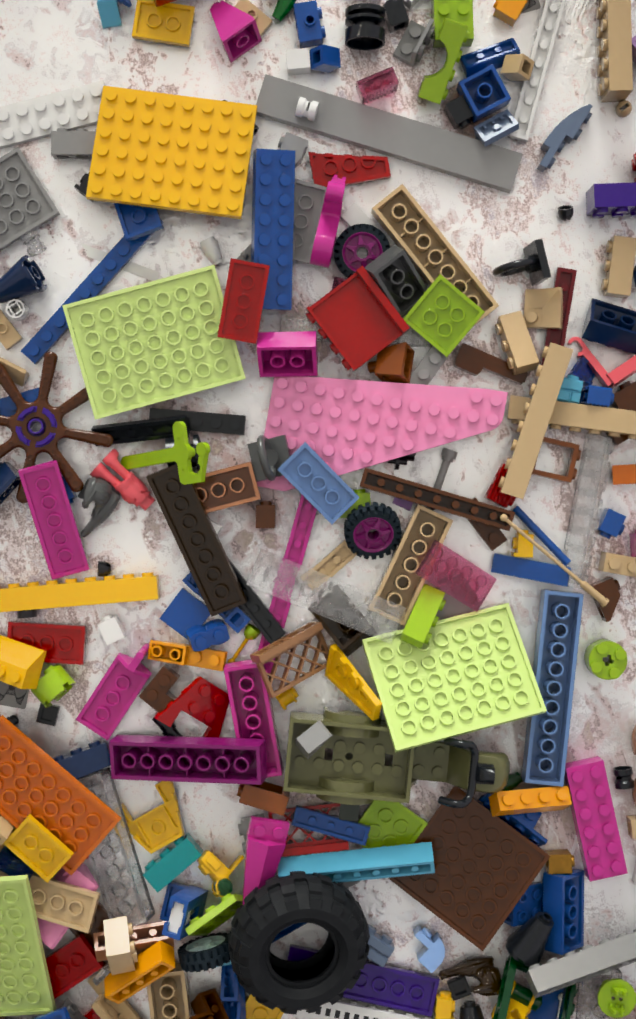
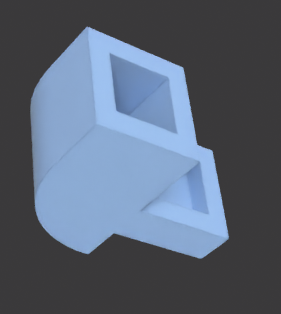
(433, 951)

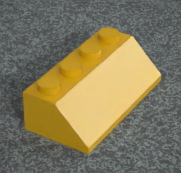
(20, 663)

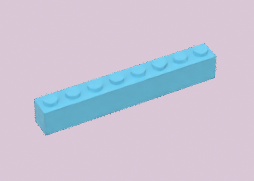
(364, 863)

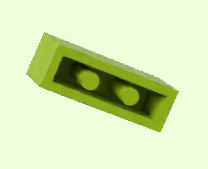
(423, 616)

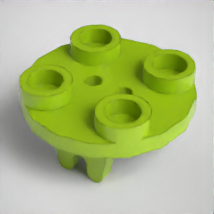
(619, 989)

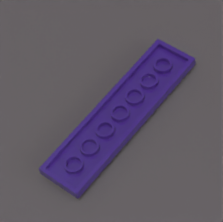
(386, 985)

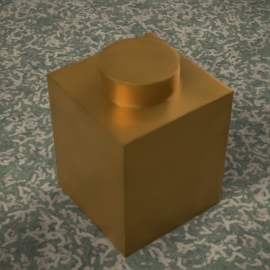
(560, 862)

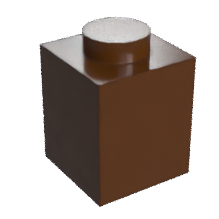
(265, 515)

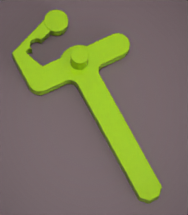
(179, 453)

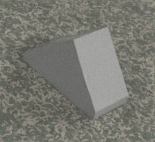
(312, 739)

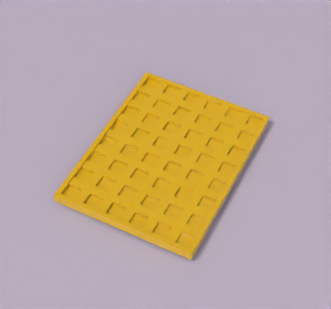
(172, 152)

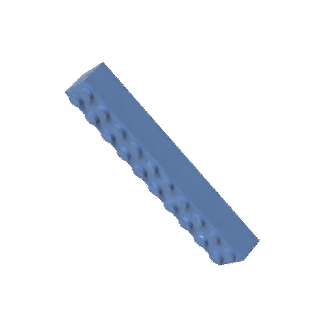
(555, 674)

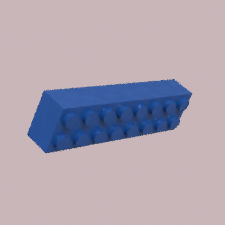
(274, 222)

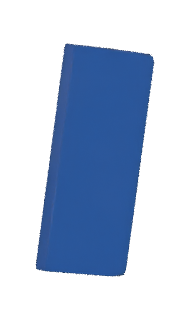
(484, 57)

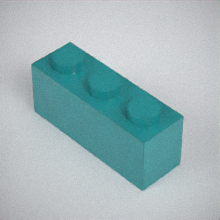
(172, 862)

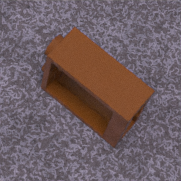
(571, 470)
(264, 797)

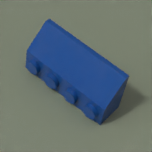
(565, 903)

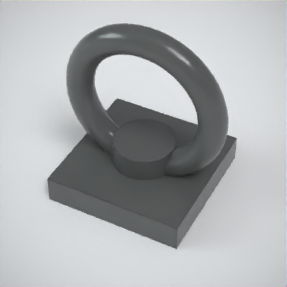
(268, 456)

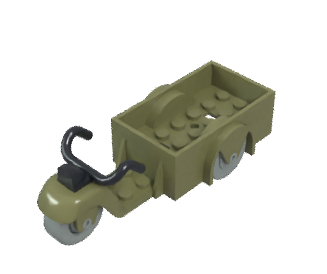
(358, 760)

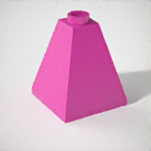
(236, 29)

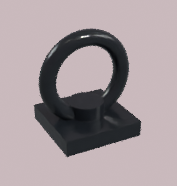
(534, 263)

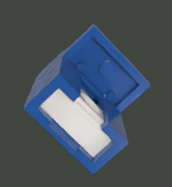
(181, 906)

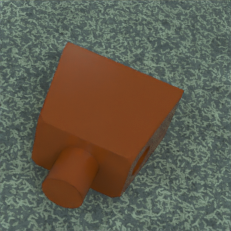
(393, 363)

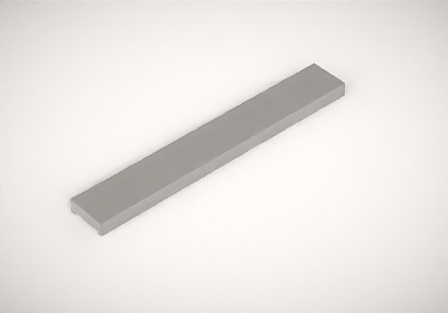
(390, 134)

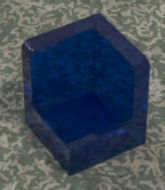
(583, 371)

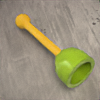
(250, 633)

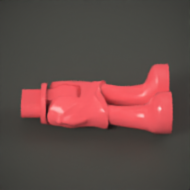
(131, 488)

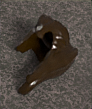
(480, 968)

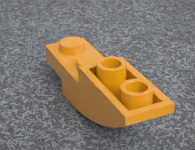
(184, 655)

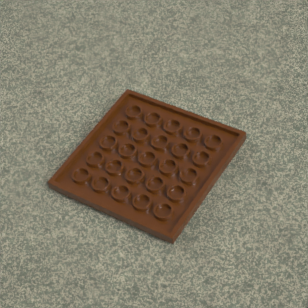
(478, 869)

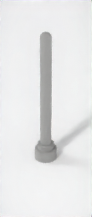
(448, 456)

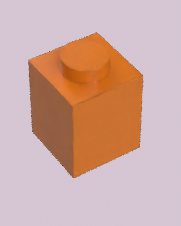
(624, 474)

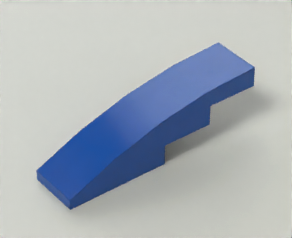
(232, 994)

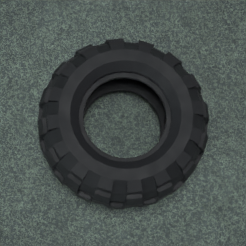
(307, 981)

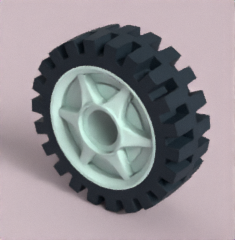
(204, 952)

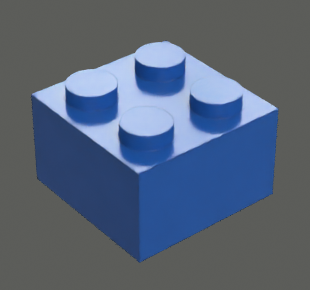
(484, 92)

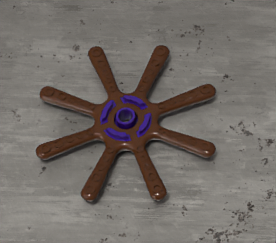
(51, 422)

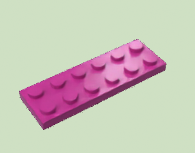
(54, 519)

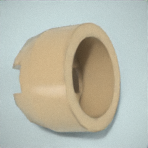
(625, 112)

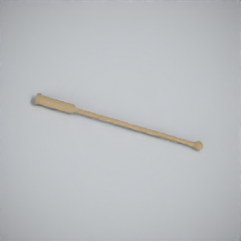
(583, 584)

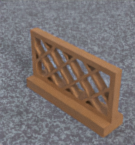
(282, 646)

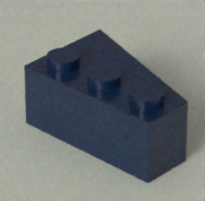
(86, 760)

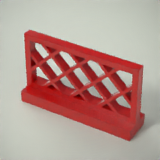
(314, 846)

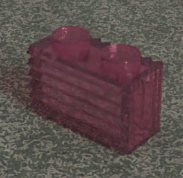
(377, 85)

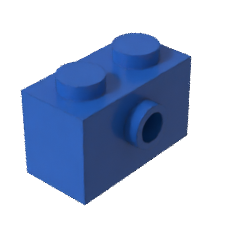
(308, 25)

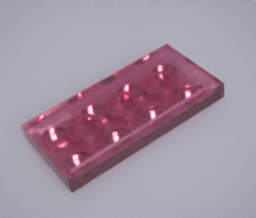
(455, 576)

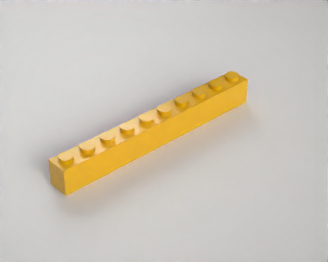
(79, 593)

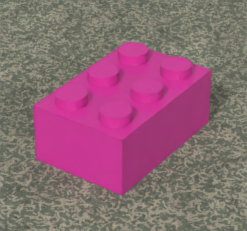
(287, 354)

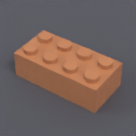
(228, 487)

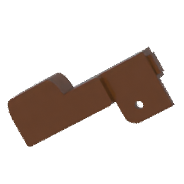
(474, 360)

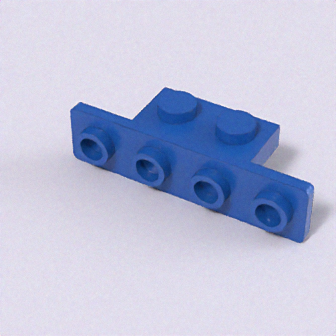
(521, 822)

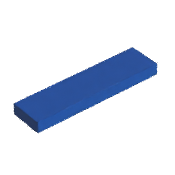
(530, 569)
(330, 825)

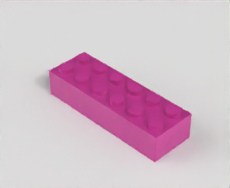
(253, 710)
(594, 819)

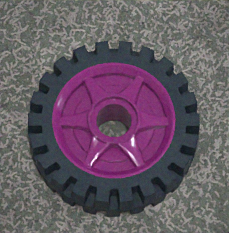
(358, 237)
(369, 518)

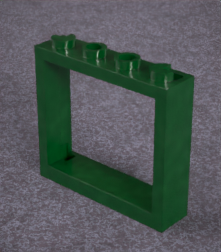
(567, 1006)

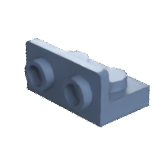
(496, 128)

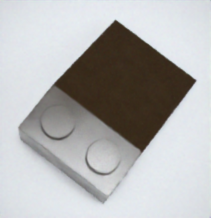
(345, 637)

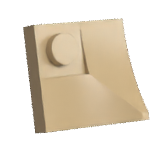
(543, 308)

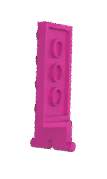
(115, 693)

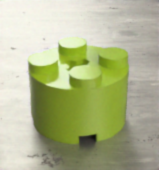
(609, 669)
(53, 685)

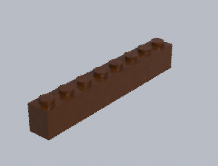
(435, 499)

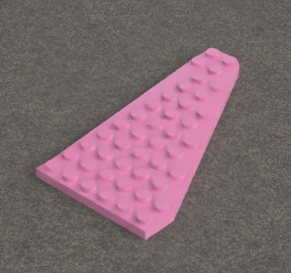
(374, 421)

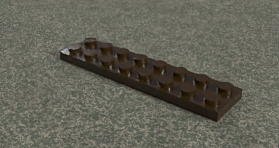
(197, 541)

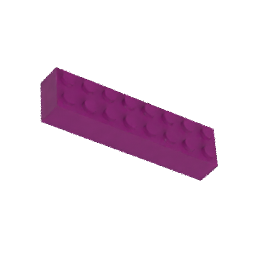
(188, 759)

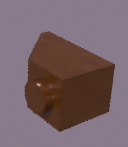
(608, 588)

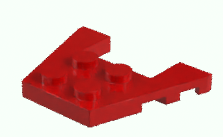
(202, 702)

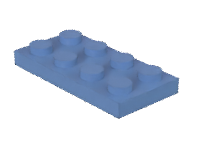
(318, 483)

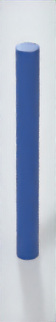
(541, 535)

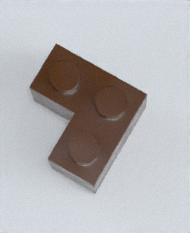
(157, 692)
(208, 1006)

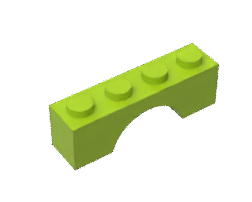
(434, 86)

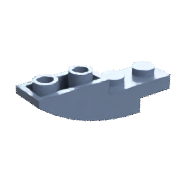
(565, 131)

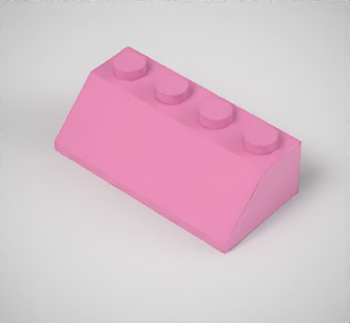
(51, 932)

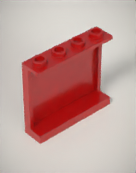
(357, 319)

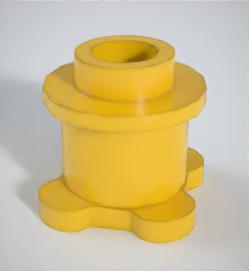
(287, 697)

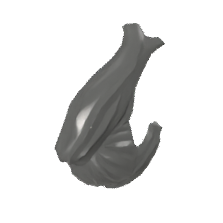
(105, 502)

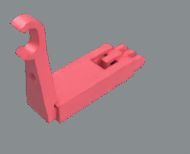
(614, 377)

